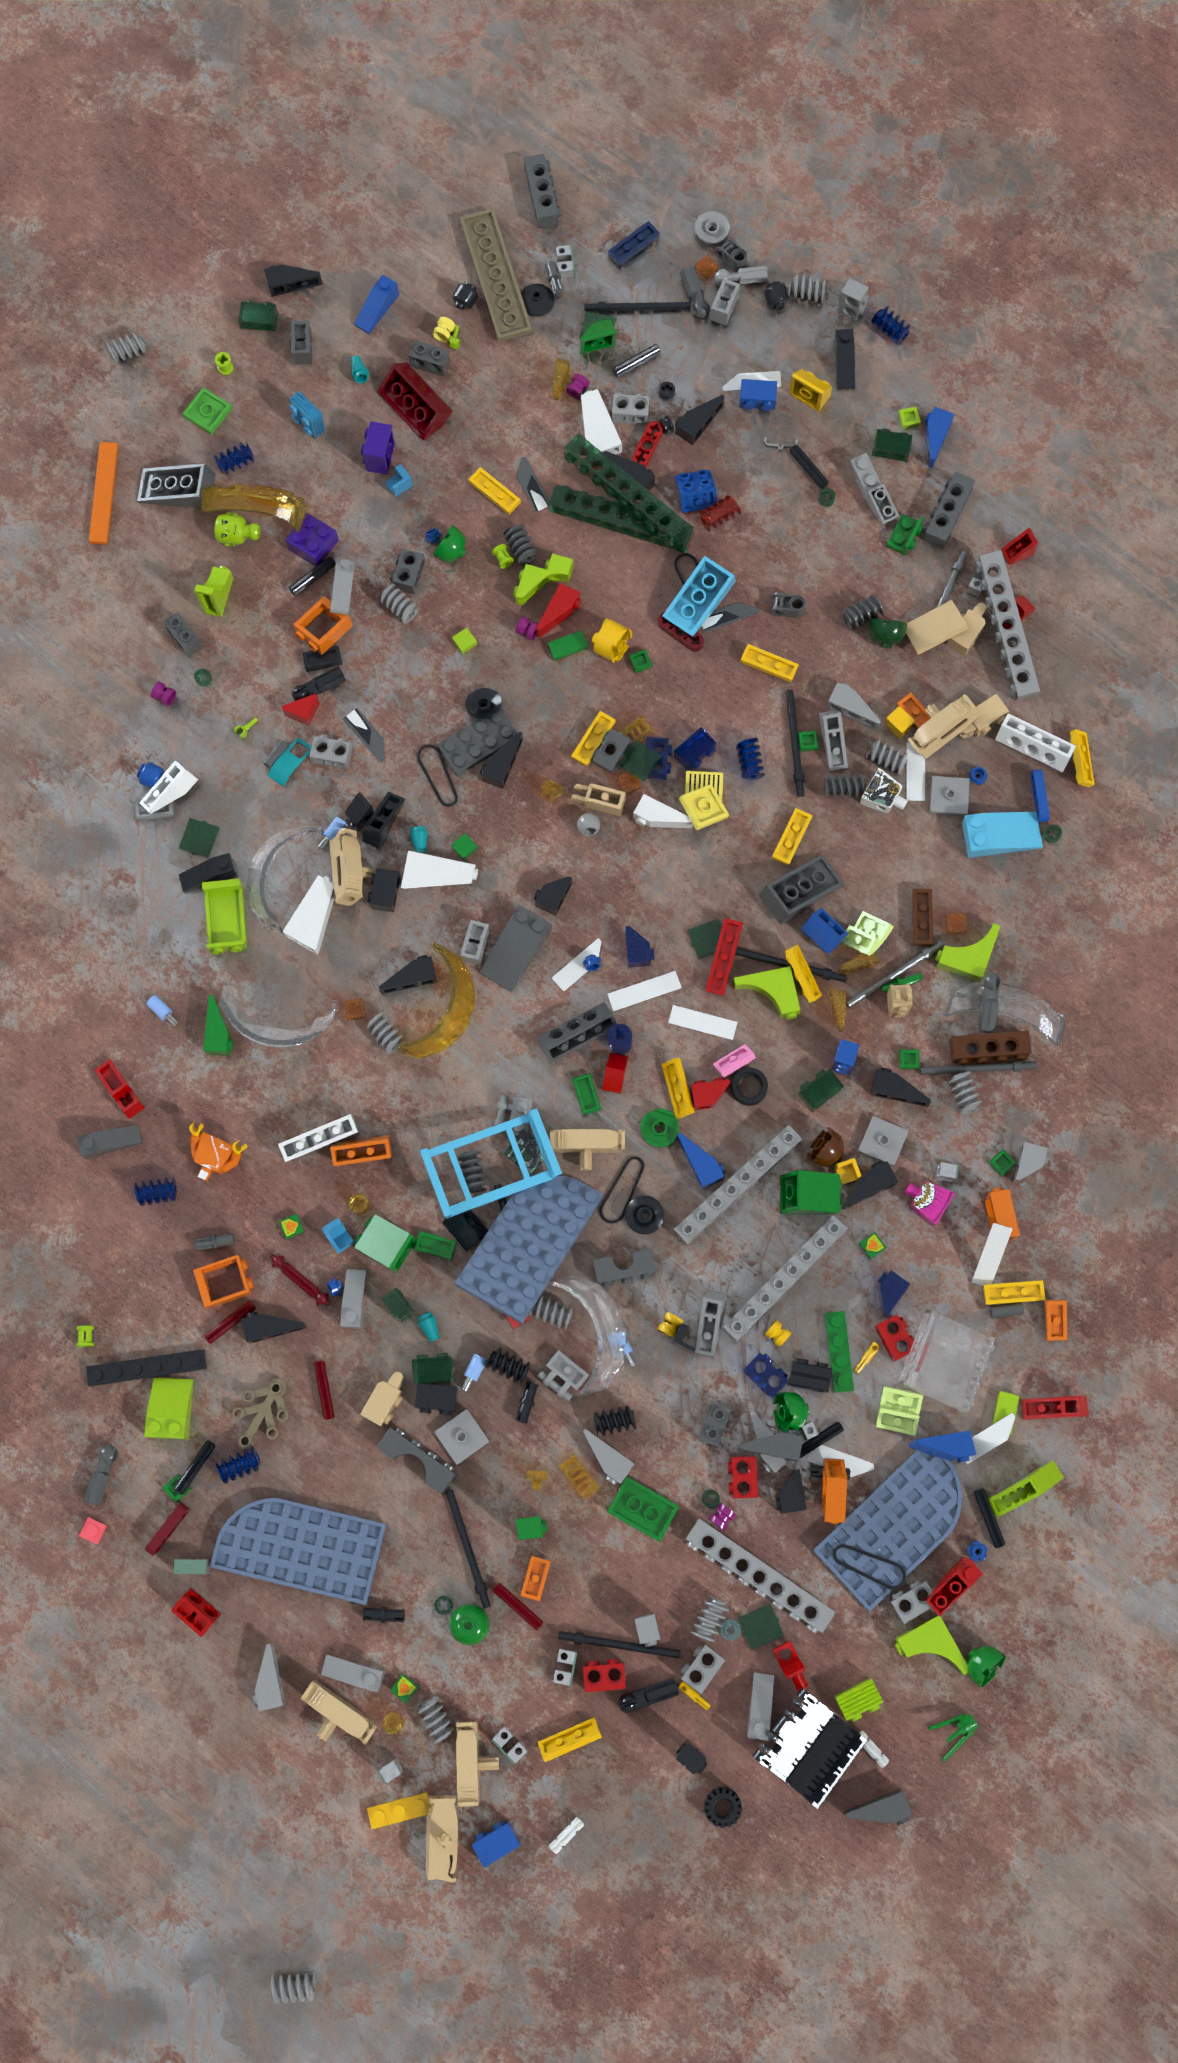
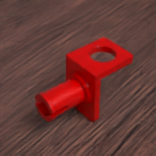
(792, 1666)

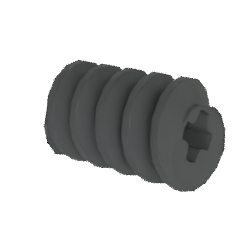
(520, 544)
(862, 610)
(844, 785)
(471, 1171)

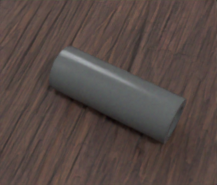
(276, 752)
(1006, 1310)

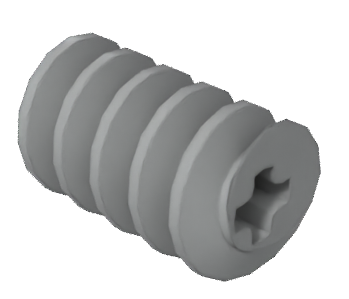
(807, 288)
(127, 347)
(397, 604)
(888, 756)
(384, 1034)
(965, 1093)
(552, 1312)
(710, 1619)
(435, 1719)
(293, 1989)

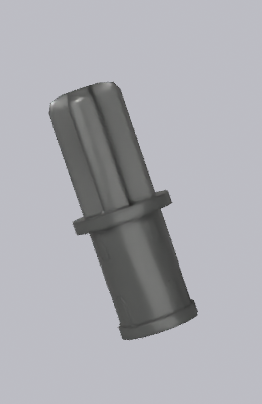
(554, 277)
(215, 1242)

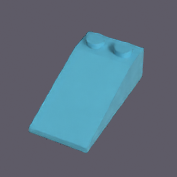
(699, 596)
(1001, 833)

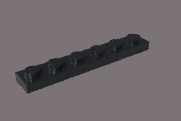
(146, 1367)

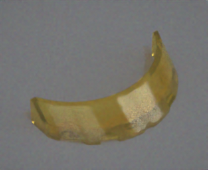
(258, 500)
(456, 1016)

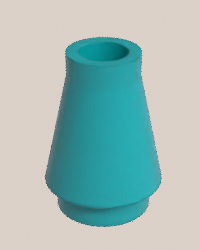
(359, 370)
(419, 838)
(428, 1325)

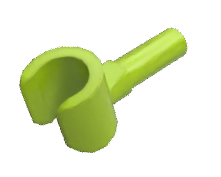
(454, 341)
(245, 728)

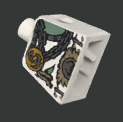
(883, 793)

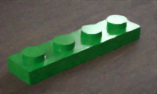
(839, 1351)

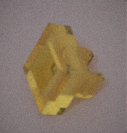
(552, 788)
(537, 1476)

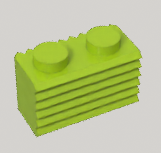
(858, 1700)

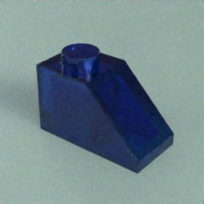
(638, 949)
(890, 1291)

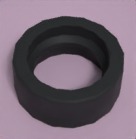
(749, 1072)

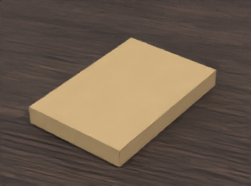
(935, 627)

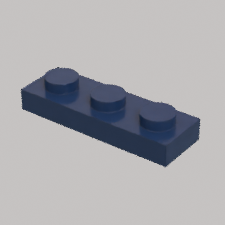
(633, 243)

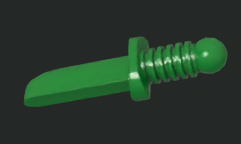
(908, 980)

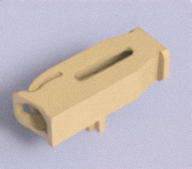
(943, 725)
(347, 867)
(587, 1142)
(338, 1713)
(470, 1764)
(441, 1838)

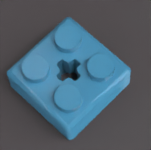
(306, 414)

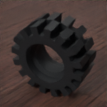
(732, 1816)

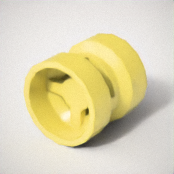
(443, 330)

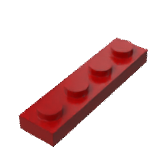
(724, 957)

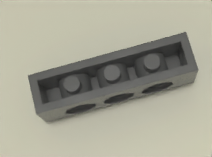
(545, 215)
(957, 484)
(577, 1032)

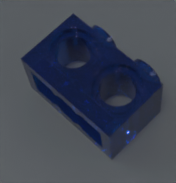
(652, 743)
(762, 1379)

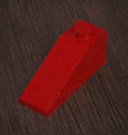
(560, 608)
(1055, 1407)

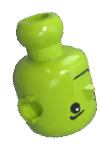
(233, 529)

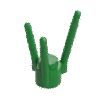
(966, 1727)

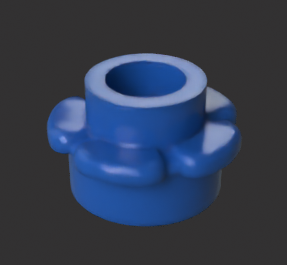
(433, 536)
(978, 771)
(592, 962)
(334, 1287)
(972, 1551)

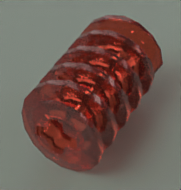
(718, 511)

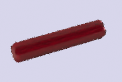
(229, 1322)
(324, 1390)
(518, 1606)

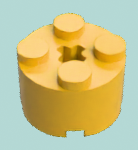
(611, 640)

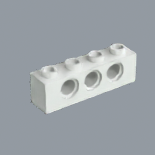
(1035, 742)
(318, 1138)

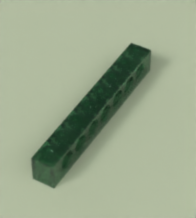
(622, 480)
(610, 521)

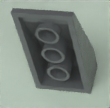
(175, 485)
(800, 889)
(516, 948)

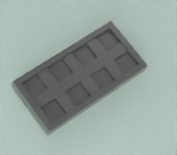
(476, 742)

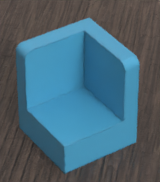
(399, 482)
(338, 1235)

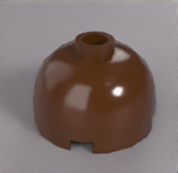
(827, 1148)

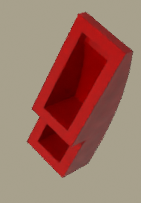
(119, 1089)

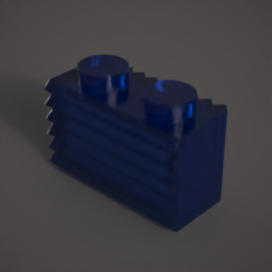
(695, 749)

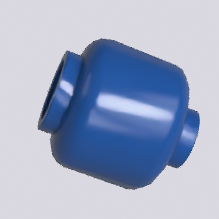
(149, 774)

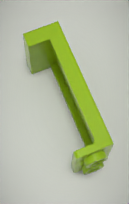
(225, 916)

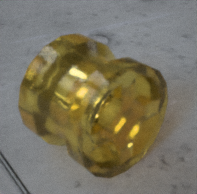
(360, 1207)
(395, 1720)

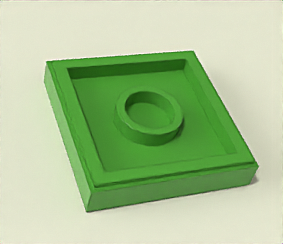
(207, 411)

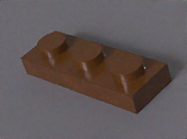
(922, 917)

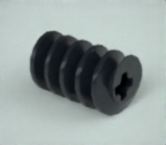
(508, 1365)
(613, 1420)

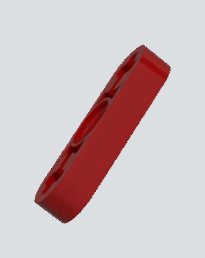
(647, 438)

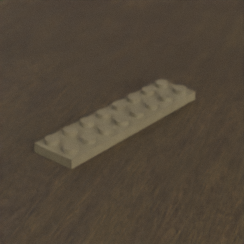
(496, 275)

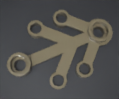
(263, 1410)

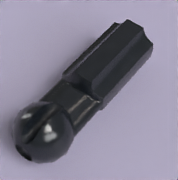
(319, 684)
(648, 1695)

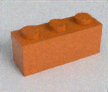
(361, 1150)

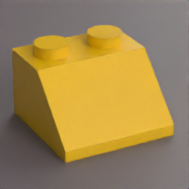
(810, 389)

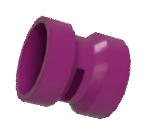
(578, 385)
(527, 628)
(162, 693)
(722, 1516)

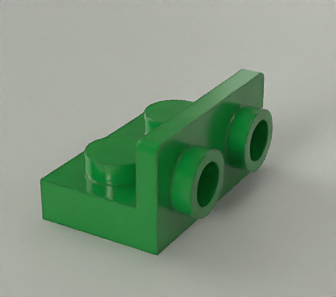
(904, 534)

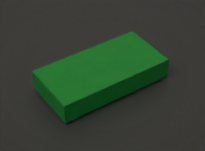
(568, 645)
(586, 1094)
(435, 1245)

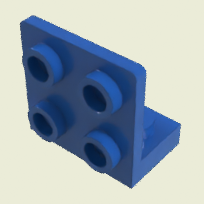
(696, 490)

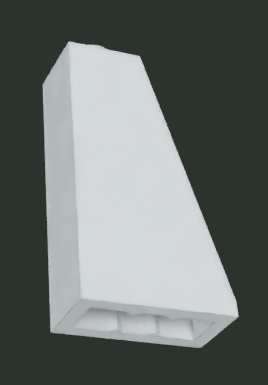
(598, 424)
(431, 870)
(312, 915)

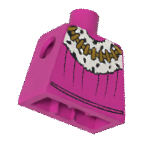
(929, 1201)

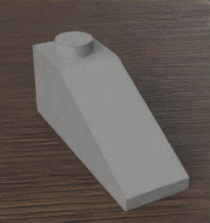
(342, 586)
(852, 706)
(833, 739)
(353, 1299)
(710, 1322)
(760, 1430)
(611, 1461)
(353, 1673)
(269, 1687)
(760, 1706)

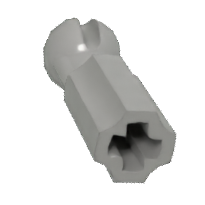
(743, 276)

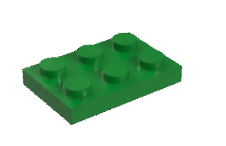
(643, 1509)

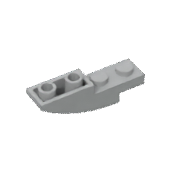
(872, 489)

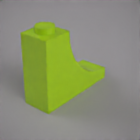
(215, 592)
(968, 960)
(776, 986)
(1026, 1489)
(934, 1638)

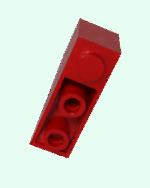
(953, 1585)

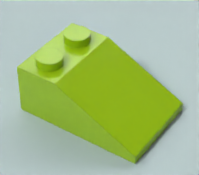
(169, 1409)

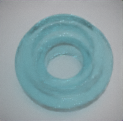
(726, 1624)

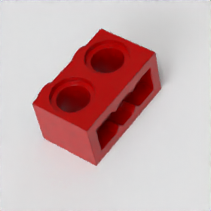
(890, 1340)
(748, 1477)
(196, 1612)
(605, 1682)

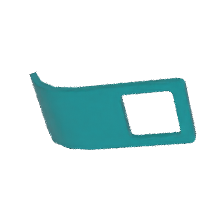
(287, 763)

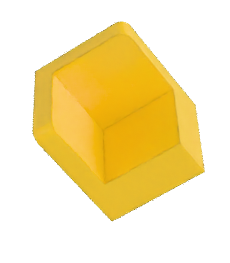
(899, 722)
(848, 1171)

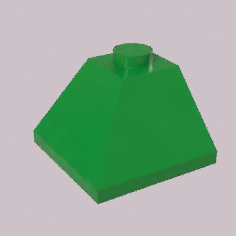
(598, 336)

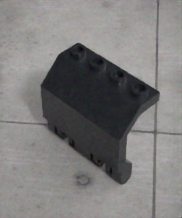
(811, 1749)

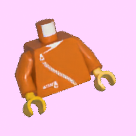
(213, 1153)

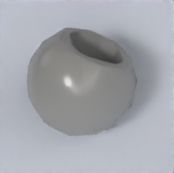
(588, 824)

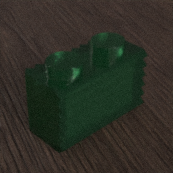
(258, 316)
(892, 445)
(820, 1090)
(397, 1305)
(433, 1370)

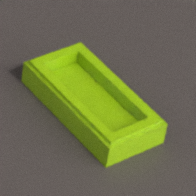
(1005, 1405)

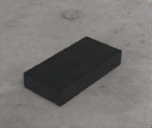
(316, 661)

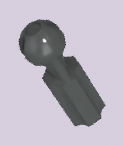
(701, 307)
(989, 1005)
(96, 1488)

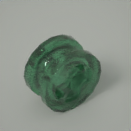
(826, 491)
(203, 683)
(1050, 838)
(712, 1492)
(450, 1605)

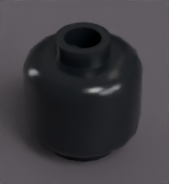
(465, 295)
(776, 295)

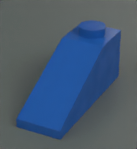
(377, 304)
(936, 431)
(704, 1165)
(950, 1446)

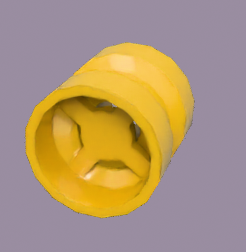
(666, 1327)
(780, 1335)

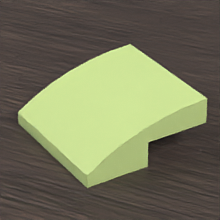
(867, 933)
(899, 1410)

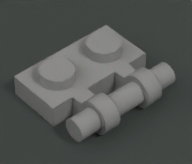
(519, 1108)
(566, 1370)

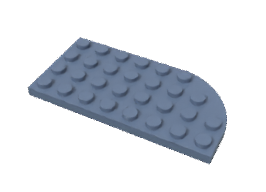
(528, 1245)
(898, 1523)
(301, 1548)

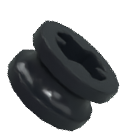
(663, 394)
(667, 424)

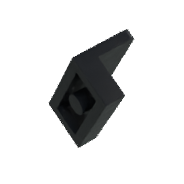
(466, 1229)
(678, 1340)

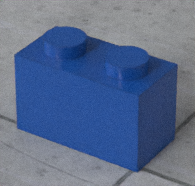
(758, 394)
(824, 931)
(845, 1057)
(496, 1843)

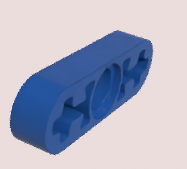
(1040, 795)

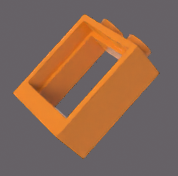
(332, 636)
(1001, 1210)
(202, 1282)
(834, 1491)

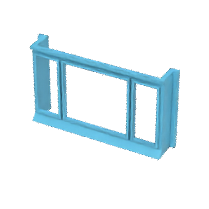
(543, 1143)

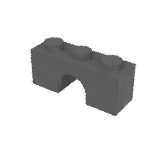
(608, 1273)

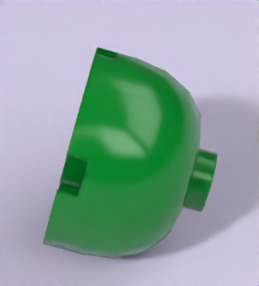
(451, 546)
(790, 1412)
(469, 1624)
(983, 1664)

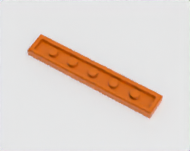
(103, 493)

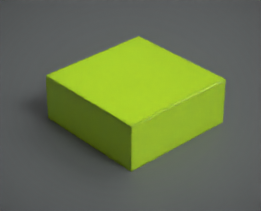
(909, 417)
(464, 640)

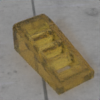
(561, 373)
(635, 724)
(860, 962)
(838, 1003)
(588, 1491)

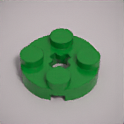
(669, 1123)

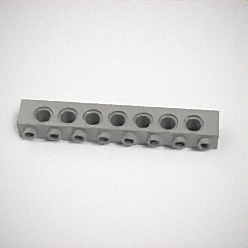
(996, 562)
(737, 1185)
(784, 1278)
(823, 1613)

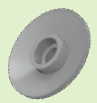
(712, 221)

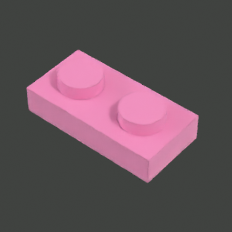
(734, 1061)

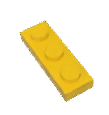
(494, 491)
(769, 663)
(593, 738)
(1082, 758)
(792, 837)
(802, 973)
(678, 1088)
(1014, 1292)
(569, 1739)
(398, 1810)

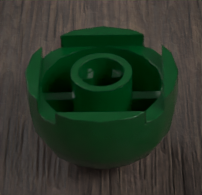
(887, 632)

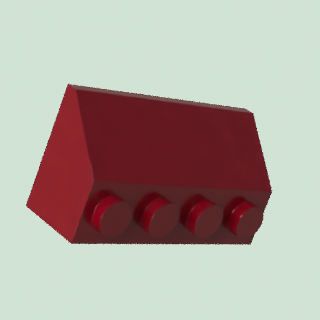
(414, 400)

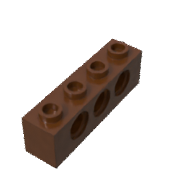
(1018, 1039)

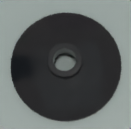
(540, 305)
(483, 703)
(647, 1205)

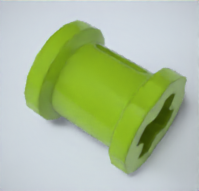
(224, 363)
(502, 556)
(81, 1330)

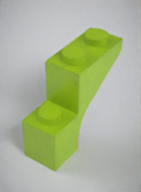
(535, 578)

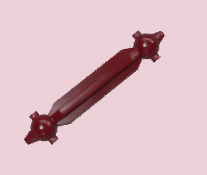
(300, 1280)

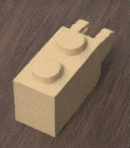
(975, 623)
(992, 712)
(601, 798)
(899, 1000)
(383, 1400)

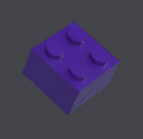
(378, 447)
(313, 540)

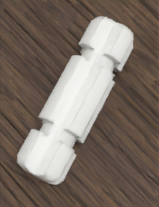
(874, 1751)
(566, 1835)

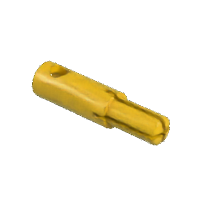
(868, 1355)
(692, 1694)

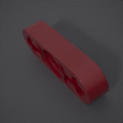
(682, 639)
(167, 1529)

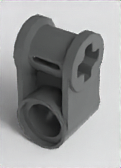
(730, 253)
(786, 605)

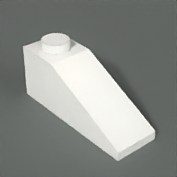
(169, 787)
(656, 814)

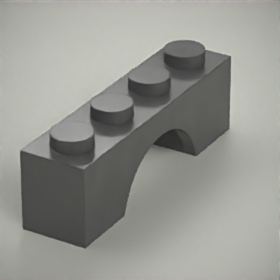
(396, 1445)

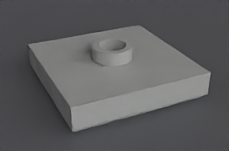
(949, 795)
(883, 1141)
(461, 1436)

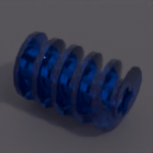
(891, 325)
(234, 458)
(748, 759)
(616, 1045)
(156, 1192)
(239, 1465)

